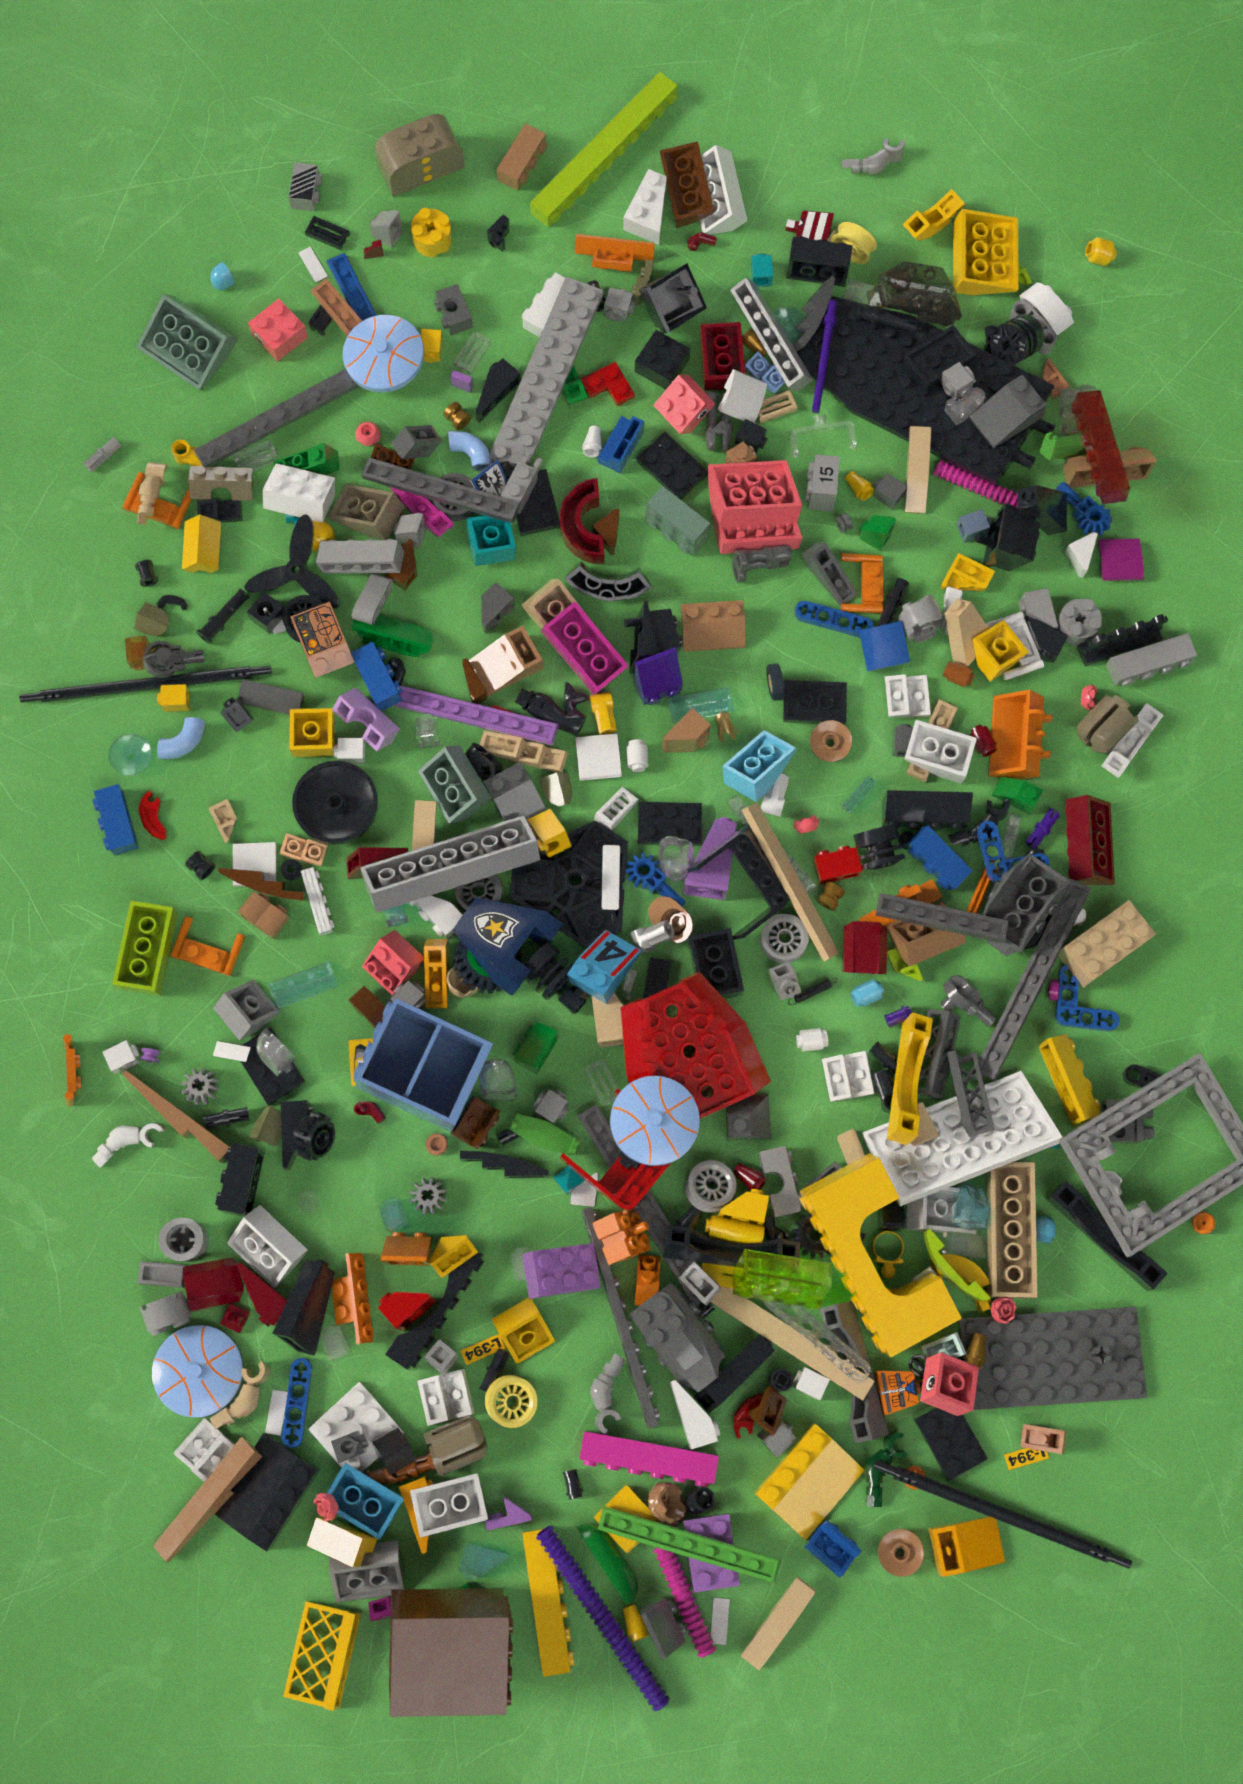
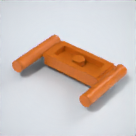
(163, 511)
(870, 583)
(205, 955)
(72, 1063)

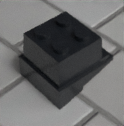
(673, 299)
(1010, 539)
(653, 634)

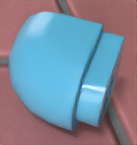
(221, 277)
(1045, 1229)

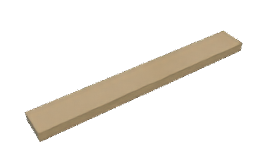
(790, 881)
(787, 1339)

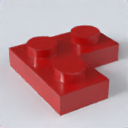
(609, 379)

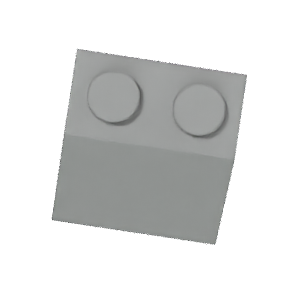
(245, 1009)

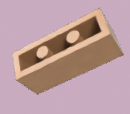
(522, 157)

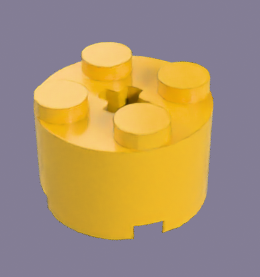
(431, 232)

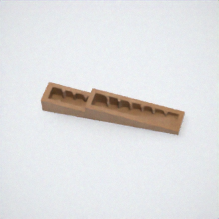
(180, 1121)
(208, 1499)

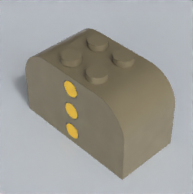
(418, 153)

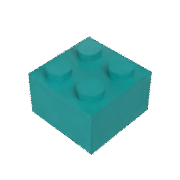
(490, 540)

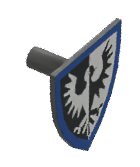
(490, 479)

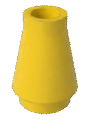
(860, 486)
(634, 1623)

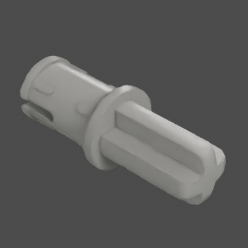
(102, 454)

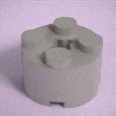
(1087, 618)
(922, 619)
(165, 1312)

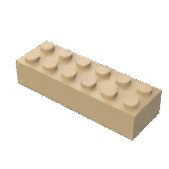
(1012, 1231)

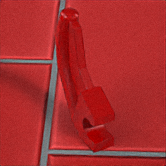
(149, 816)
(741, 1416)

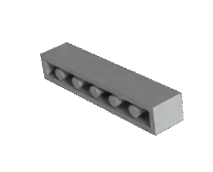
(771, 334)

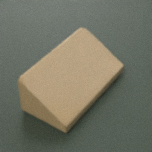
(850, 1146)

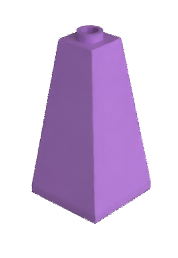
(713, 878)

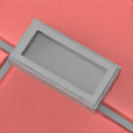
(161, 1274)

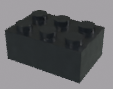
(819, 260)
(716, 959)
(240, 1180)

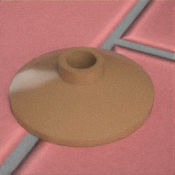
(830, 730)
(911, 1558)

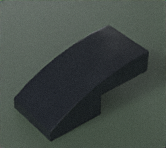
(221, 511)

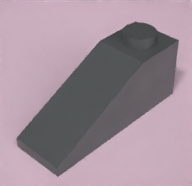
(828, 572)

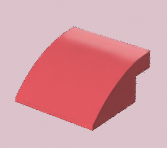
(754, 505)

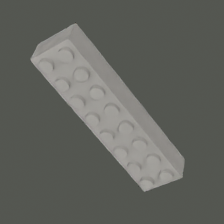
(450, 863)

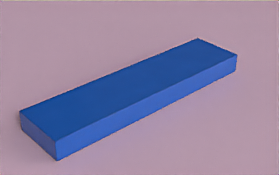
(350, 286)

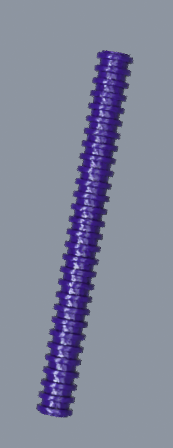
(603, 1618)

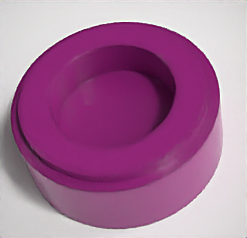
(1053, 989)

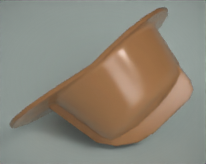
(668, 909)

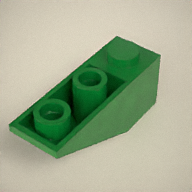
(317, 459)

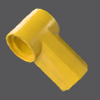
(186, 458)
(603, 709)

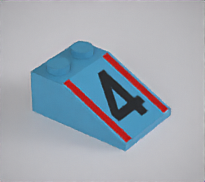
(603, 966)

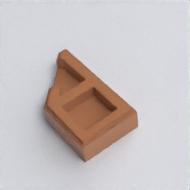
(1053, 376)

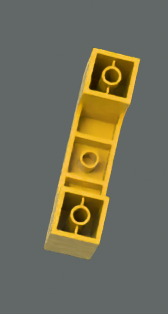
(838, 1210)

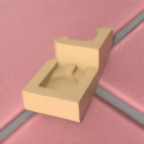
(224, 818)

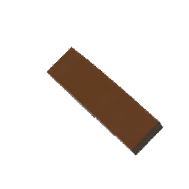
(256, 881)

